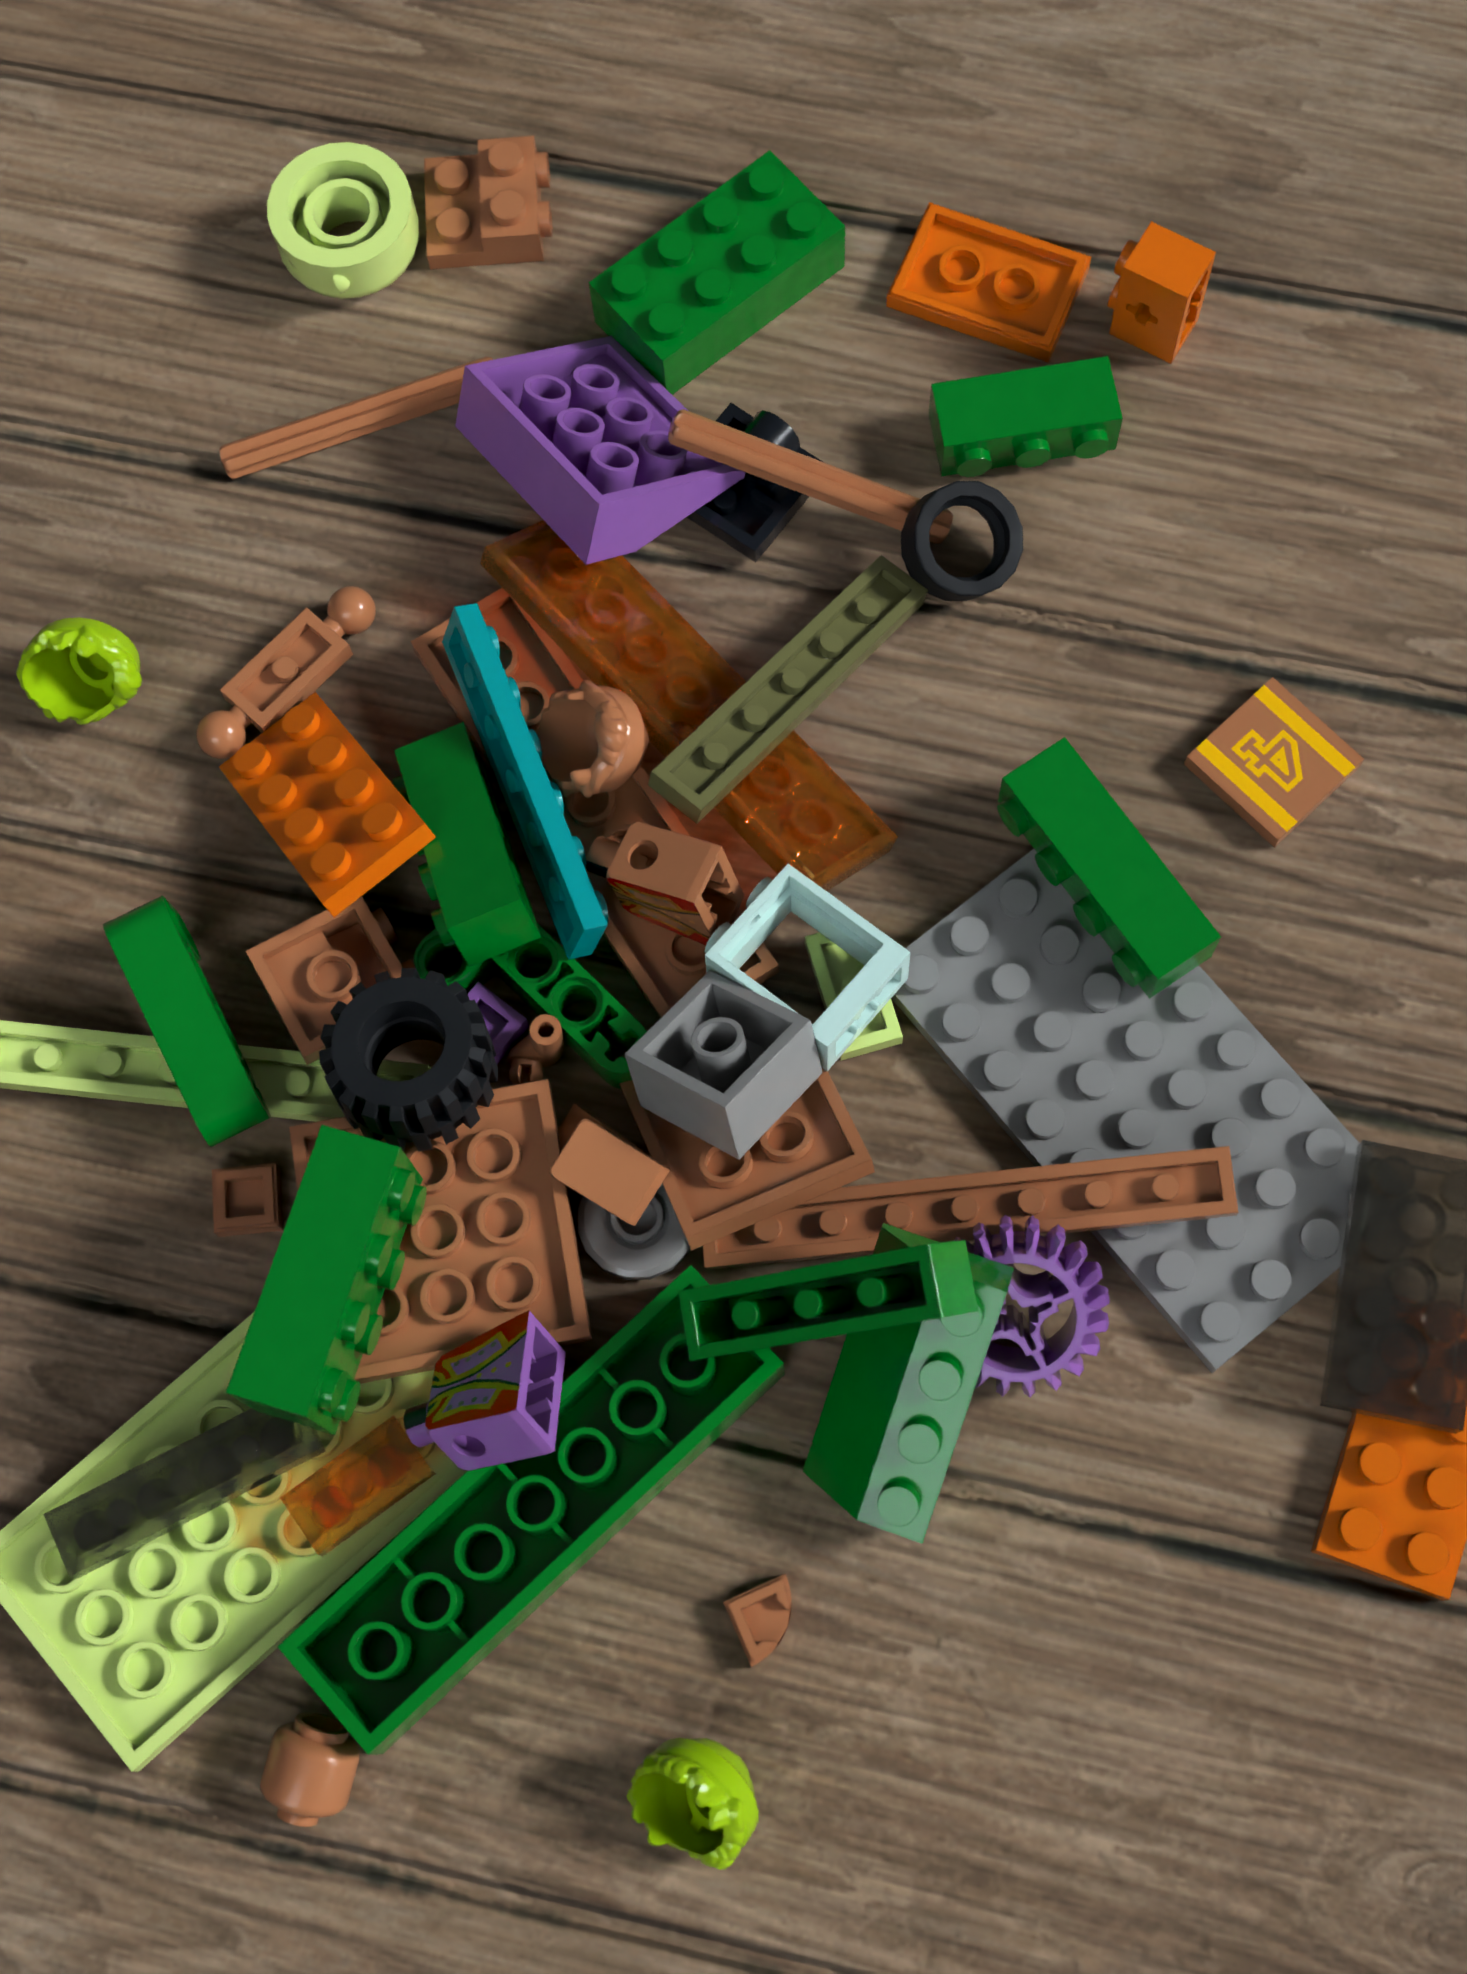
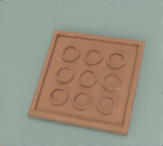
(487, 1240)

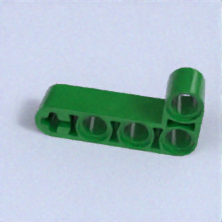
(550, 995)
(186, 1020)

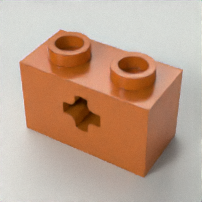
(1159, 291)

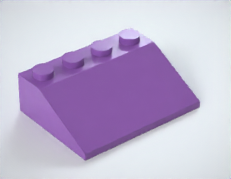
(588, 444)

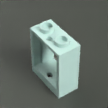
(860, 1000)

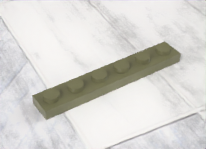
(786, 689)

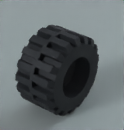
(399, 1013)

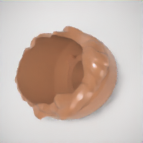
(591, 739)

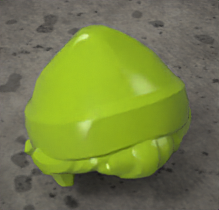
(79, 670)
(695, 1800)

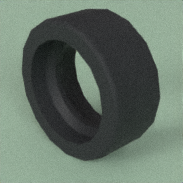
(1004, 526)

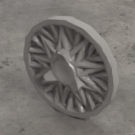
(633, 1251)

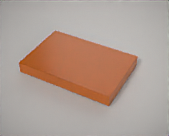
(988, 282)

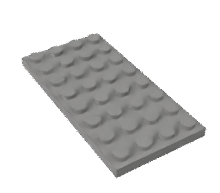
(1102, 1072)

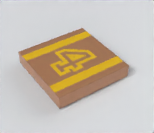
(1273, 761)

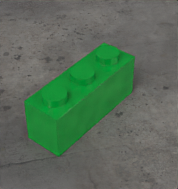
(1025, 417)

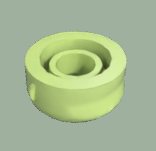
(336, 187)

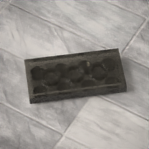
(1402, 1291)

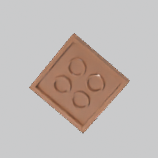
(796, 1160)

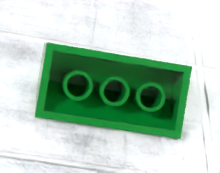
(903, 1404)

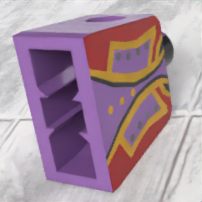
(494, 1397)

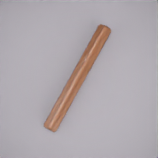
(344, 422)
(798, 472)

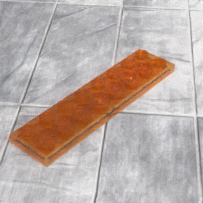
(636, 642)

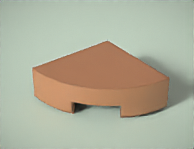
(761, 1617)

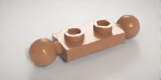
(286, 671)

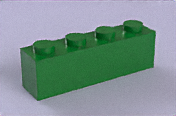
(471, 858)
(1106, 869)
(829, 1300)

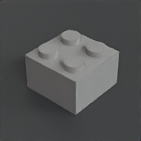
(724, 1063)

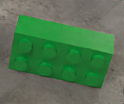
(719, 272)
(329, 1281)

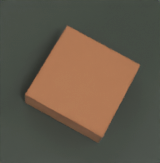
(247, 1200)

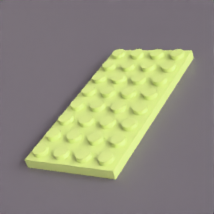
(203, 1605)

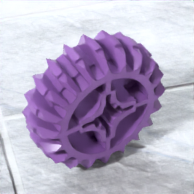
(1042, 1294)

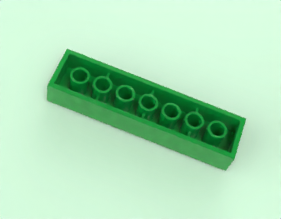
(522, 1527)

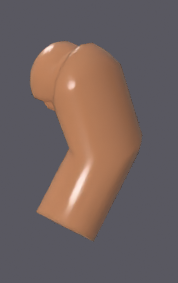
(537, 1050)

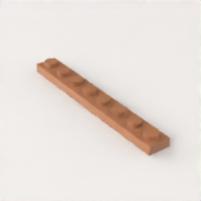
(941, 1208)

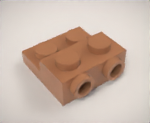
(487, 205)
(318, 965)

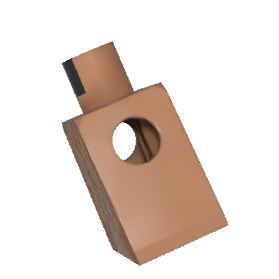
(669, 879)

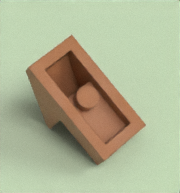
(606, 1166)

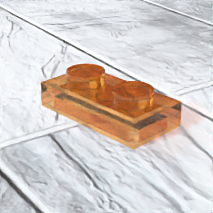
(357, 1486)

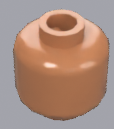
(310, 1769)

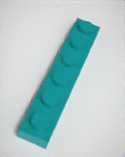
(531, 798)

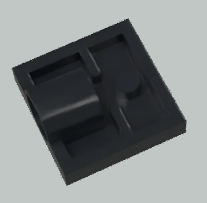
(753, 509)

